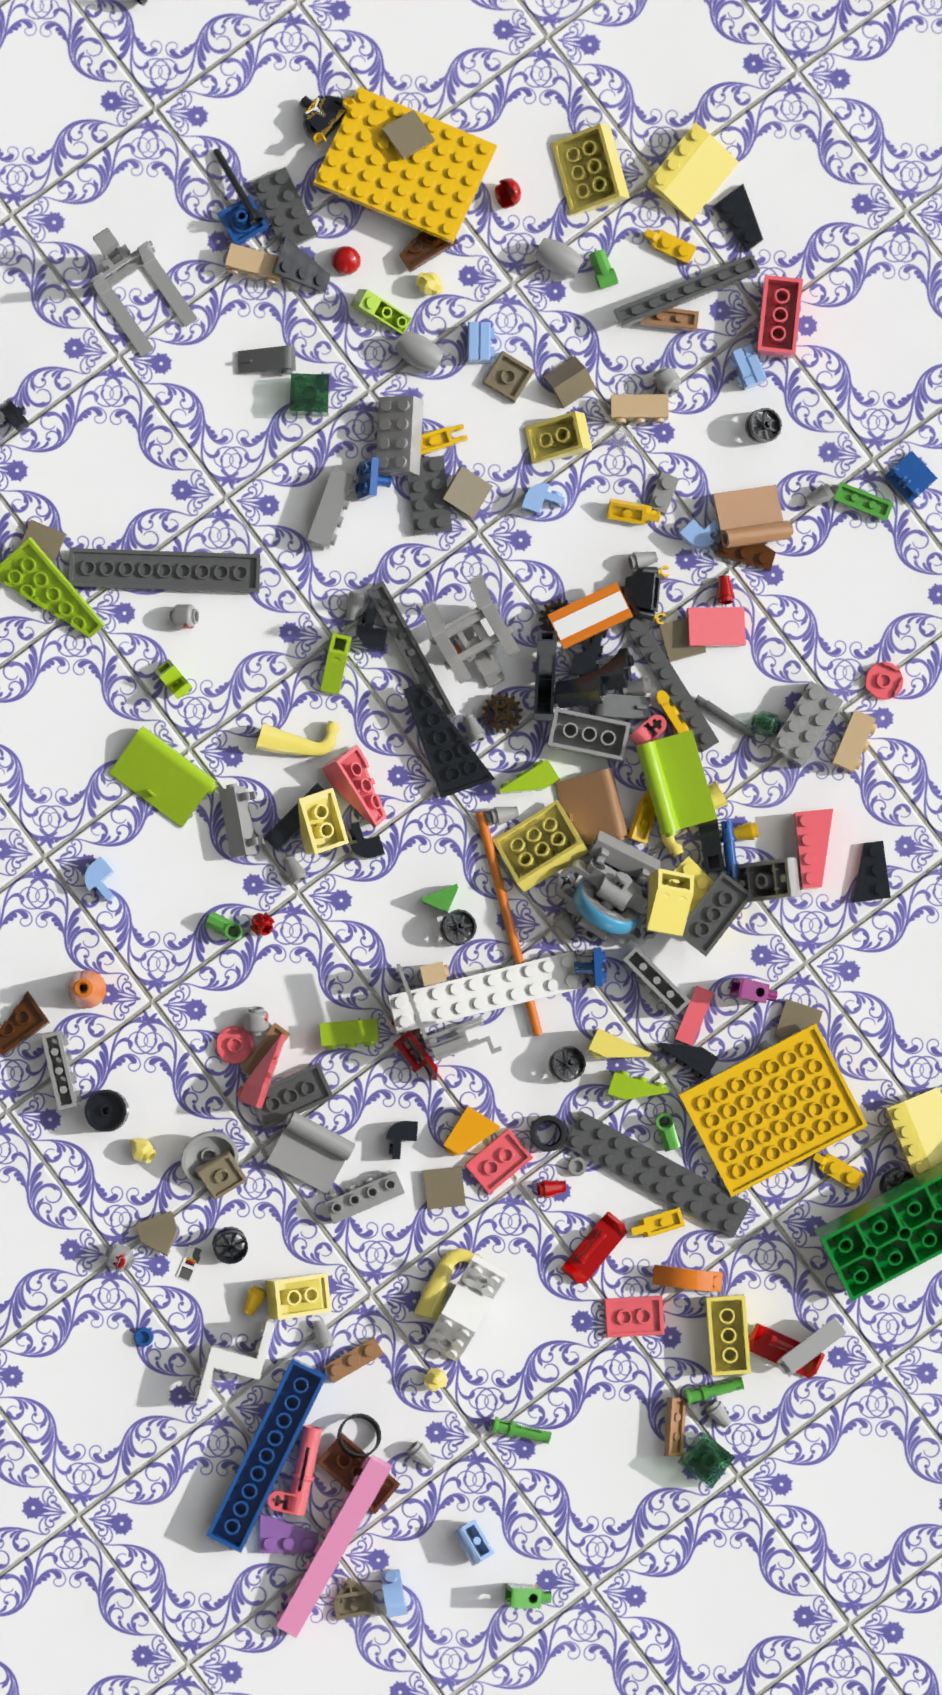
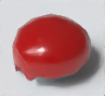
(508, 193)
(345, 260)

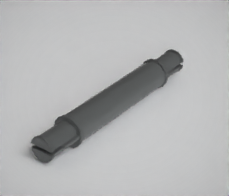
(724, 716)

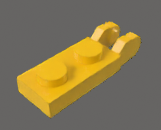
(441, 439)
(671, 712)

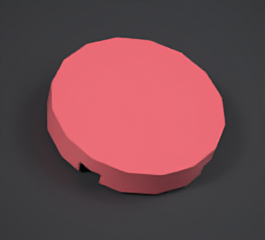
(883, 680)
(235, 1044)

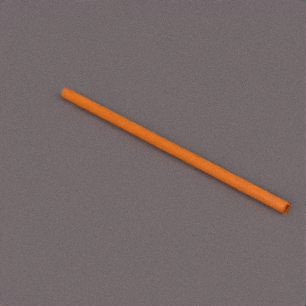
(506, 912)

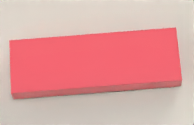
(694, 1015)

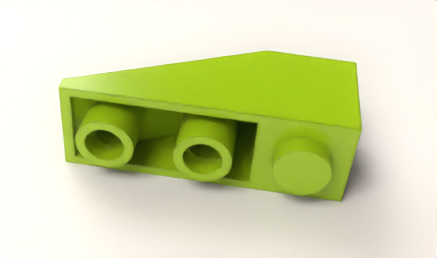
(380, 311)
(336, 663)
(534, 780)
(630, 1088)

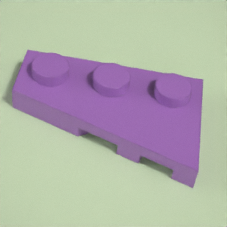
(285, 1538)

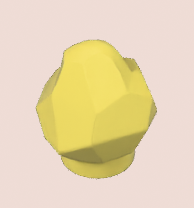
(429, 283)
(142, 1150)
(435, 1379)

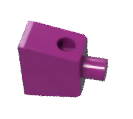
(746, 990)

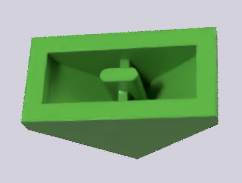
(441, 899)

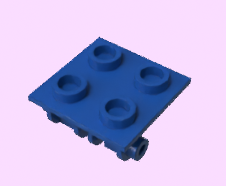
(910, 477)

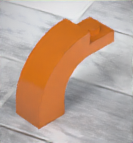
(687, 1278)

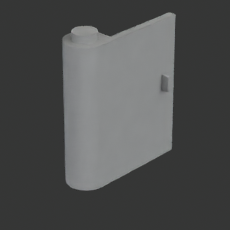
(310, 1152)

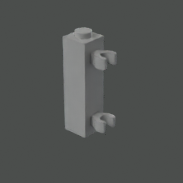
(238, 821)
(623, 857)
(811, 1347)

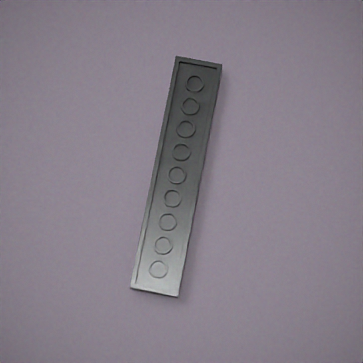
(164, 570)
(657, 1174)

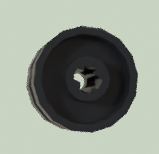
(118, 1110)

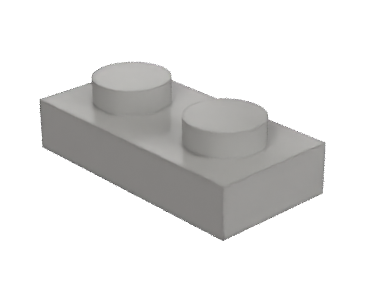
(663, 492)

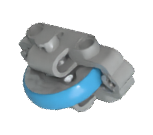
(605, 902)

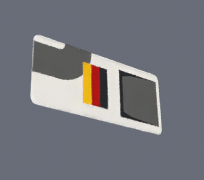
(189, 1263)

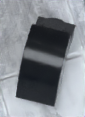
(369, 636)
(368, 848)
(401, 1131)

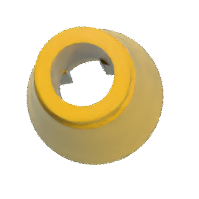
(747, 831)
(253, 1299)

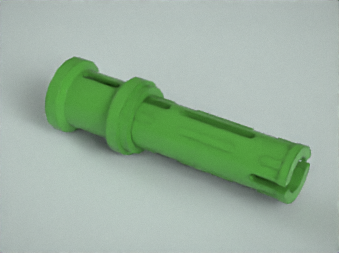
(705, 1392)
(512, 1429)

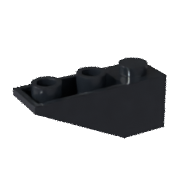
(712, 847)
(695, 1057)

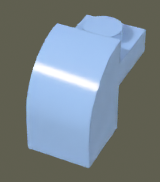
(538, 495)
(698, 537)
(94, 878)
(393, 1593)

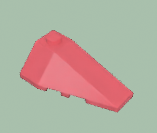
(351, 779)
(258, 1083)

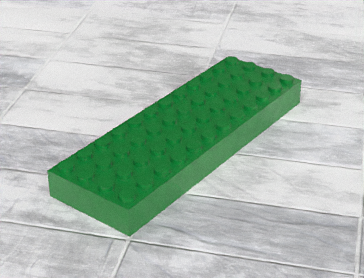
(886, 1234)

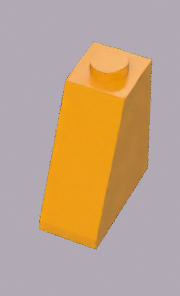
(469, 1131)

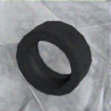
(533, 1133)

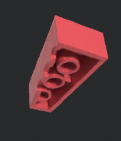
(812, 840)

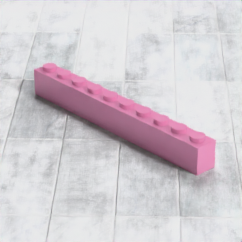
(332, 1549)

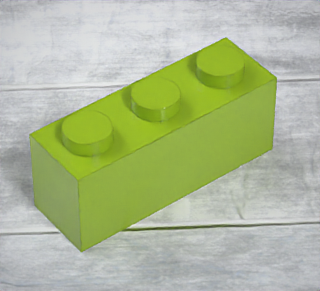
(349, 1033)

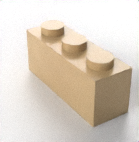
(252, 263)
(639, 408)
(854, 741)
(434, 973)

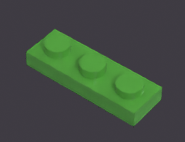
(863, 501)

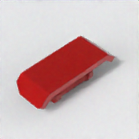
(408, 1056)
(594, 1248)
(775, 1345)

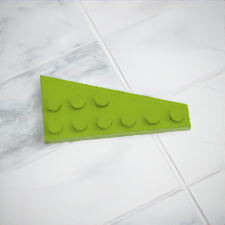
(41, 582)

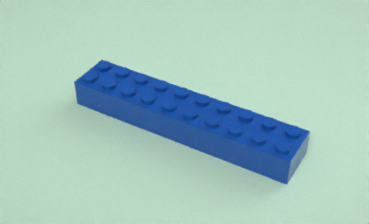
(266, 1455)

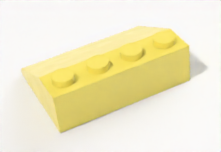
(590, 169)
(692, 172)
(540, 846)
(919, 1129)

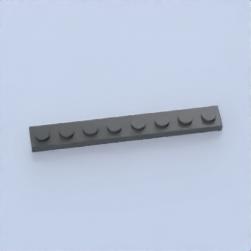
(686, 291)
(408, 646)
(670, 682)

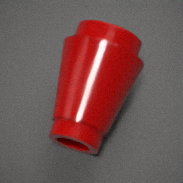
(724, 590)
(550, 1188)

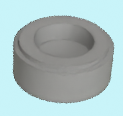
(577, 1166)

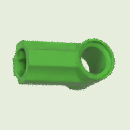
(604, 274)
(223, 925)
(668, 1133)

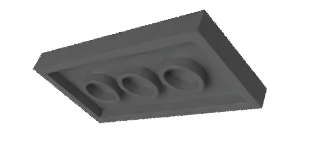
(284, 207)
(429, 511)
(715, 913)
(294, 1093)

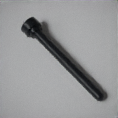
(254, 216)

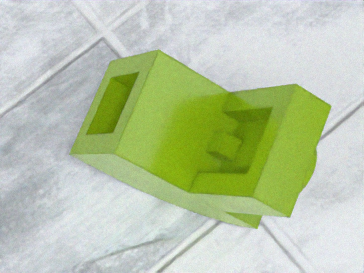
(173, 679)

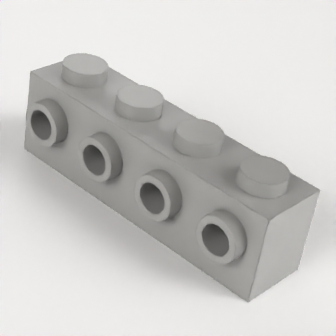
(331, 508)
(656, 980)
(60, 1070)
(365, 1197)

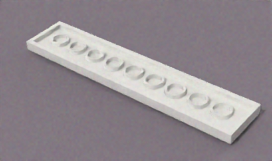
(485, 992)

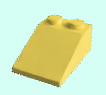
(558, 437)
(321, 822)
(610, 1046)
(298, 1296)

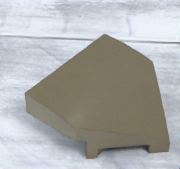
(158, 1232)
(353, 1601)

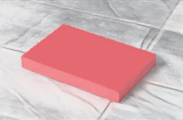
(716, 626)
(498, 1161)
(634, 1316)

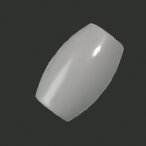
(558, 258)
(419, 351)

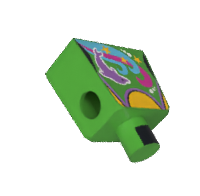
(518, 1596)

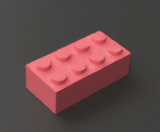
(779, 316)

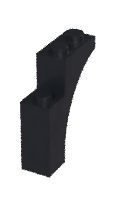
(545, 675)
(594, 686)

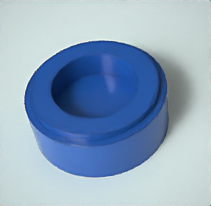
(143, 1337)

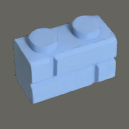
(480, 342)
(748, 367)
(473, 1542)

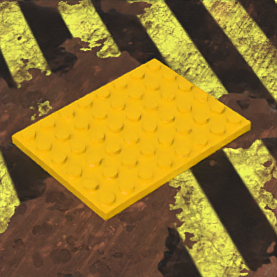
(424, 190)
(773, 1109)

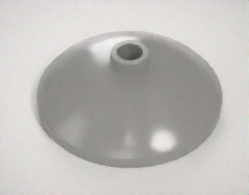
(194, 1156)

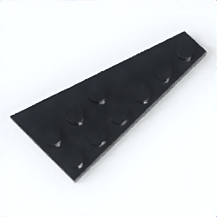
(448, 753)

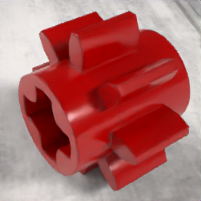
(262, 924)

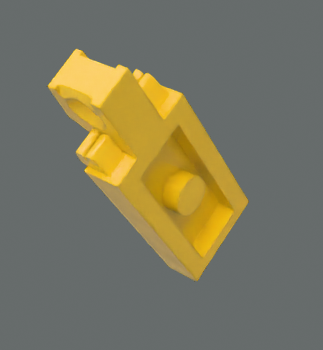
(670, 245)
(632, 512)
(643, 820)
(839, 1170)
(659, 1223)

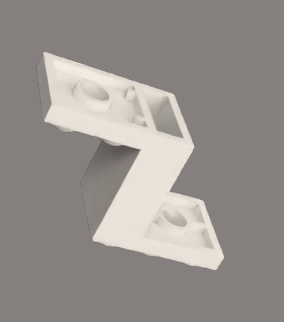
(465, 1308)
(234, 1361)

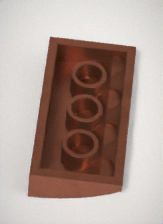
(345, 1468)

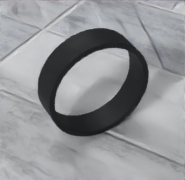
(341, 1443)

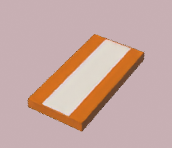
(590, 615)

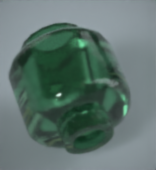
(766, 724)

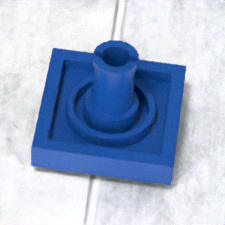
(237, 224)
(369, 479)
(593, 967)

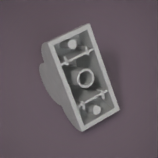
(770, 879)

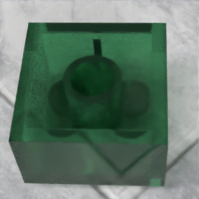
(309, 394)
(706, 1459)

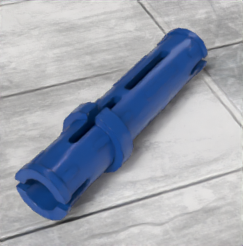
(729, 848)

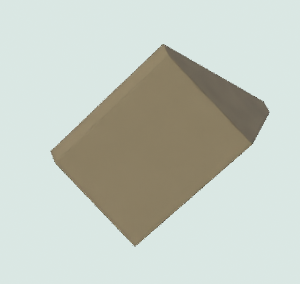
(569, 381)

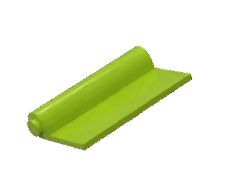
(162, 776)
(676, 782)

